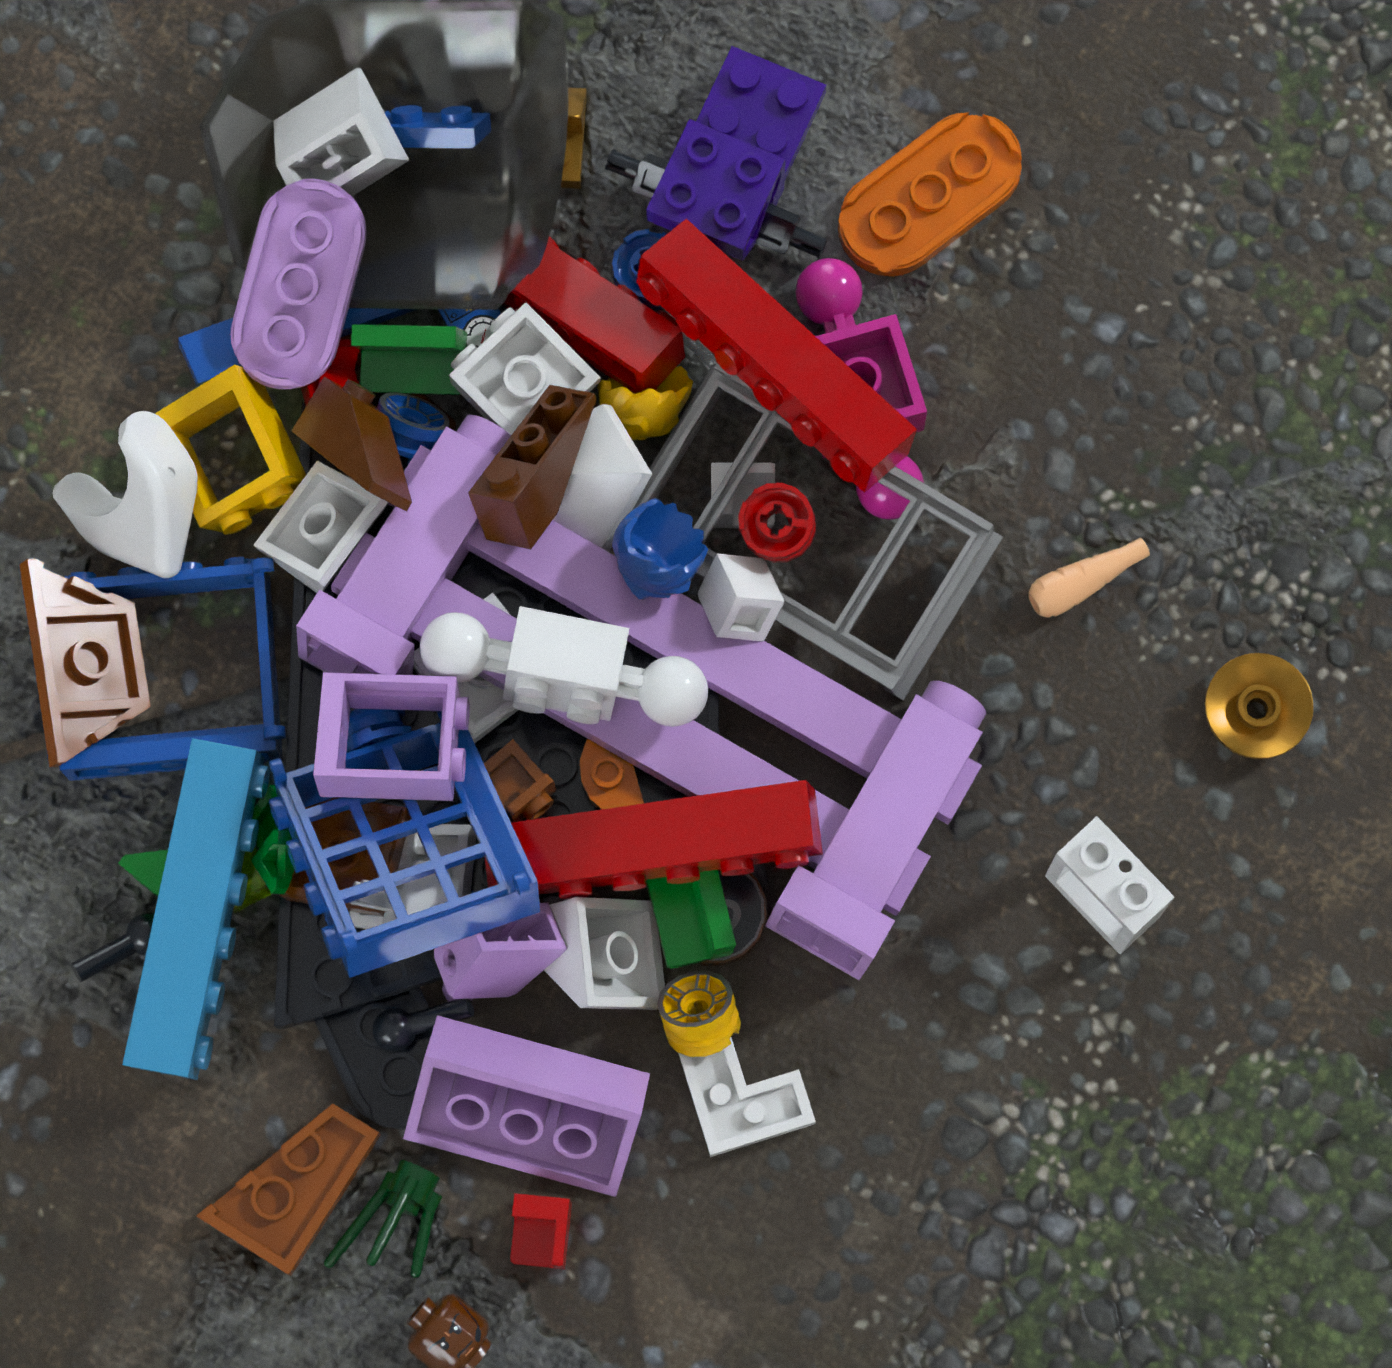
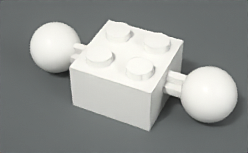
(565, 667)

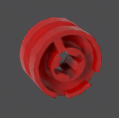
(792, 538)

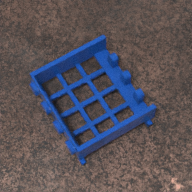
(431, 928)

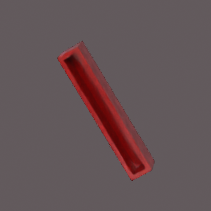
(774, 356)
(672, 839)

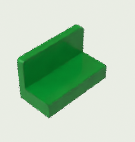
(408, 357)
(692, 919)

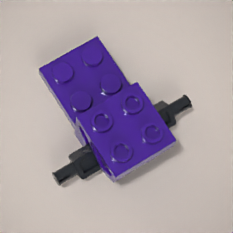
(735, 160)

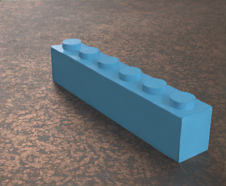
(196, 909)

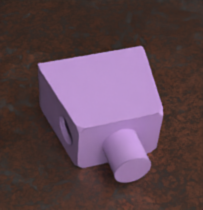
(501, 958)

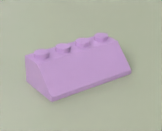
(526, 1106)

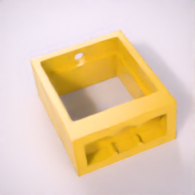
(212, 402)

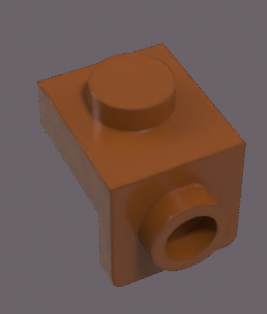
(520, 783)

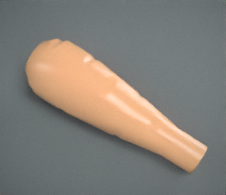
(1075, 582)

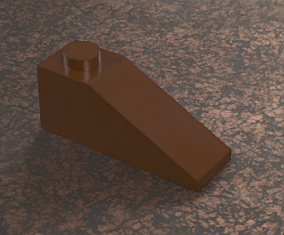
(355, 439)

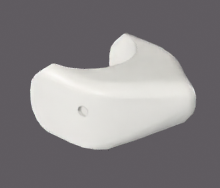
(156, 512)

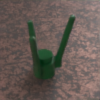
(408, 1191)

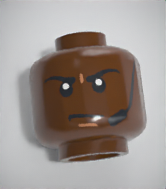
(448, 1333)

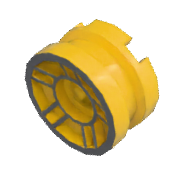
(698, 1013)

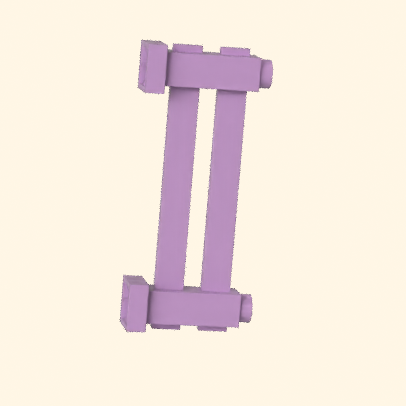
(911, 764)

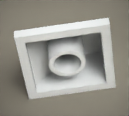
(604, 480)
(610, 953)

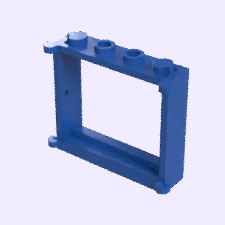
(170, 750)

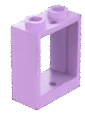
(391, 692)

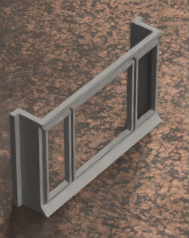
(895, 675)

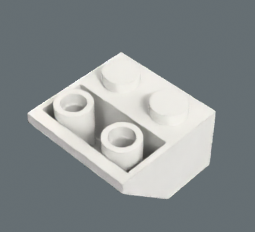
(338, 137)

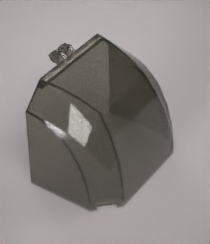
(450, 220)

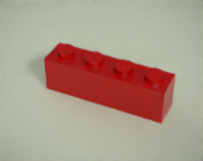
(601, 320)

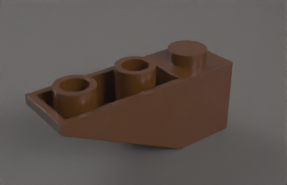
(532, 470)

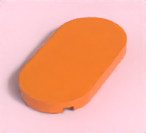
(929, 194)

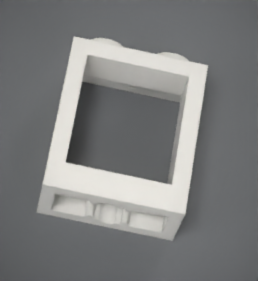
(1112, 901)

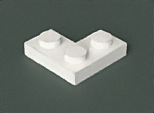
(743, 1114)

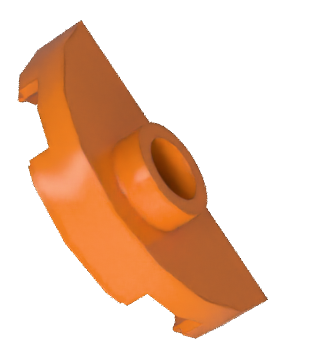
(608, 778)

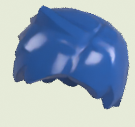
(658, 550)

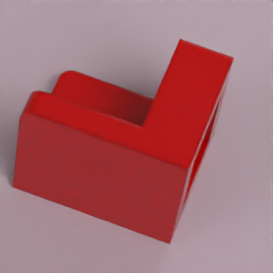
(540, 1231)

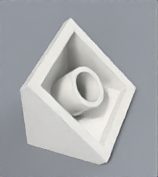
(320, 526)

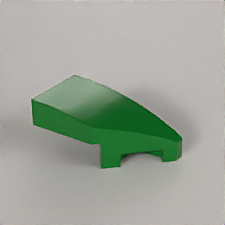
(272, 858)

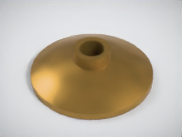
(1275, 686)

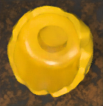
(650, 411)

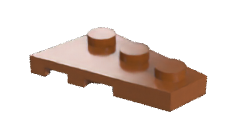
(295, 1190)

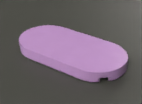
(298, 284)

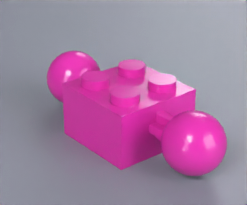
(875, 350)

